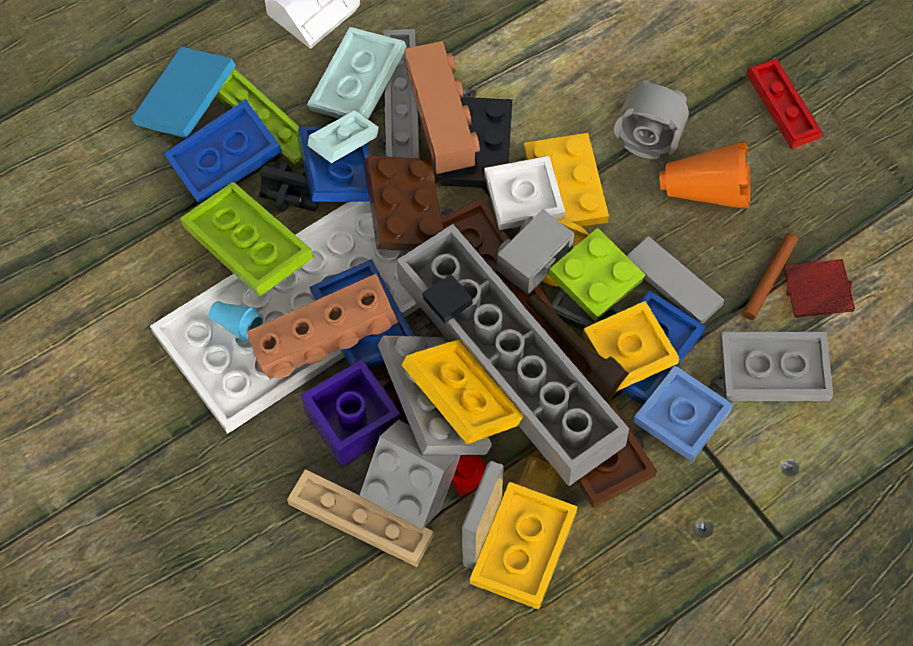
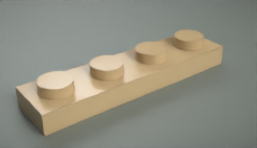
(359, 518)

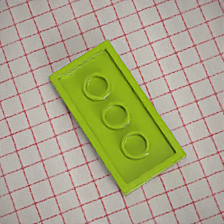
(246, 238)

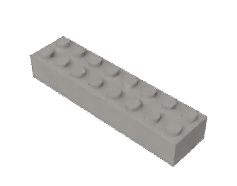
(558, 404)

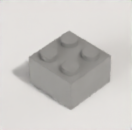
(405, 479)

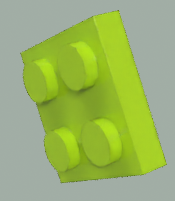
(596, 274)

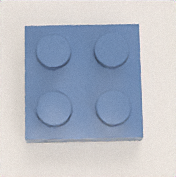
(683, 413)

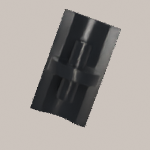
(286, 187)

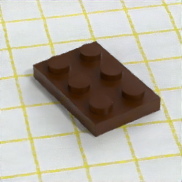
(402, 201)

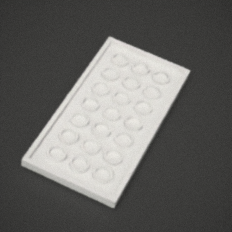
(226, 367)

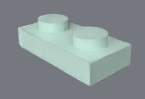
(342, 136)

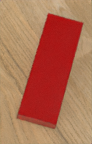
(784, 103)

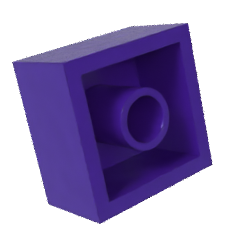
(350, 412)

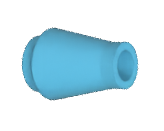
(235, 318)

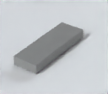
(675, 281)

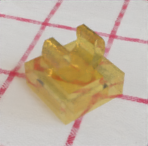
(540, 477)

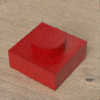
(468, 474)

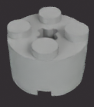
(652, 120)

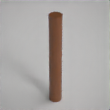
(770, 276)

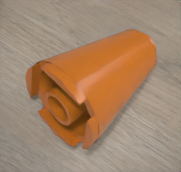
(711, 177)

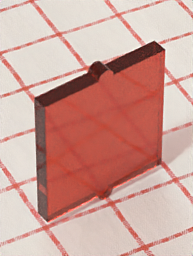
(819, 288)

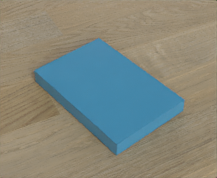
(183, 92)

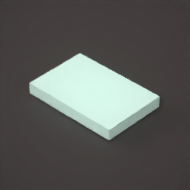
(357, 74)

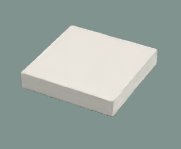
(522, 191)

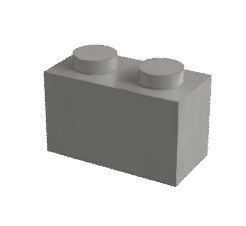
(534, 251)

